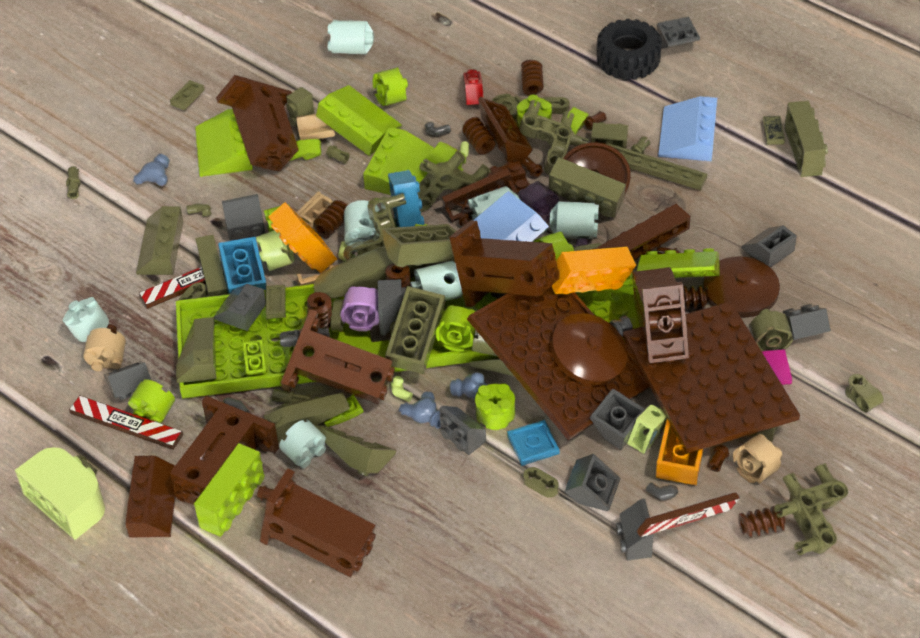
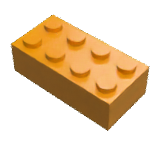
(301, 238)
(593, 270)
(673, 461)

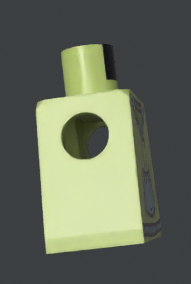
(652, 419)

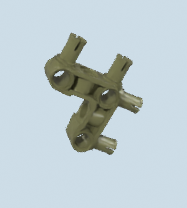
(550, 131)
(446, 176)
(381, 220)
(807, 506)

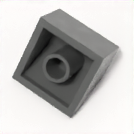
(243, 217)
(389, 302)
(242, 307)
(126, 379)
(616, 418)
(592, 483)
(631, 543)

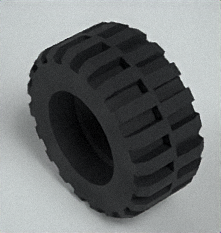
(629, 35)

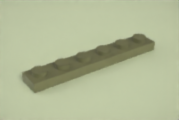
(663, 169)

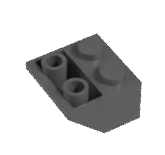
(677, 32)
(771, 245)
(807, 321)
(461, 429)

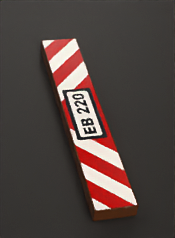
(171, 288)
(126, 422)
(687, 514)

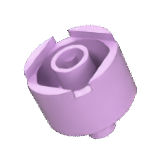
(360, 308)

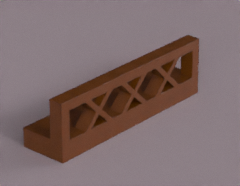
(473, 190)

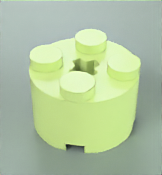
(274, 251)

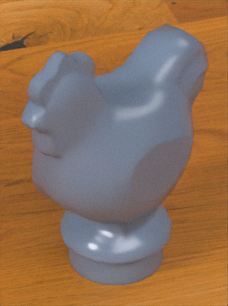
(154, 171)
(468, 386)
(423, 410)

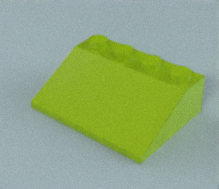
(355, 118)
(221, 146)
(395, 153)
(683, 264)

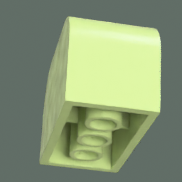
(62, 490)

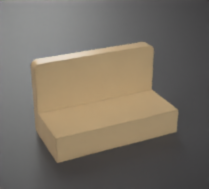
(313, 128)

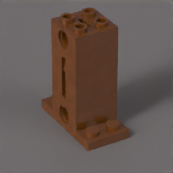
(261, 121)
(501, 265)
(661, 314)
(337, 364)
(223, 431)
(316, 527)

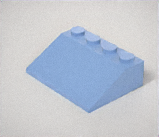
(689, 129)
(511, 220)

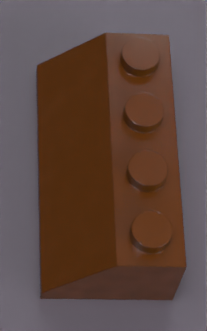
(504, 130)
(150, 498)

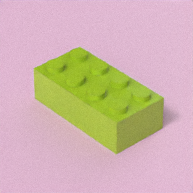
(229, 490)

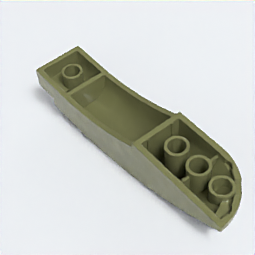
(357, 272)

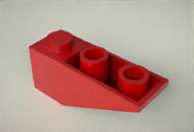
(473, 86)

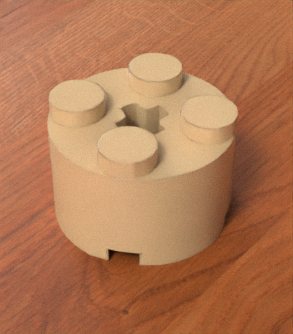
(104, 349)
(757, 459)

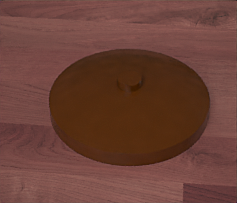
(601, 159)
(745, 283)
(588, 349)

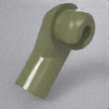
(196, 208)

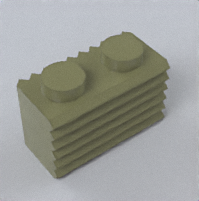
(299, 104)
(610, 133)

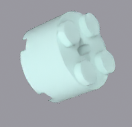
(85, 317)
(303, 443)

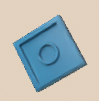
(533, 442)

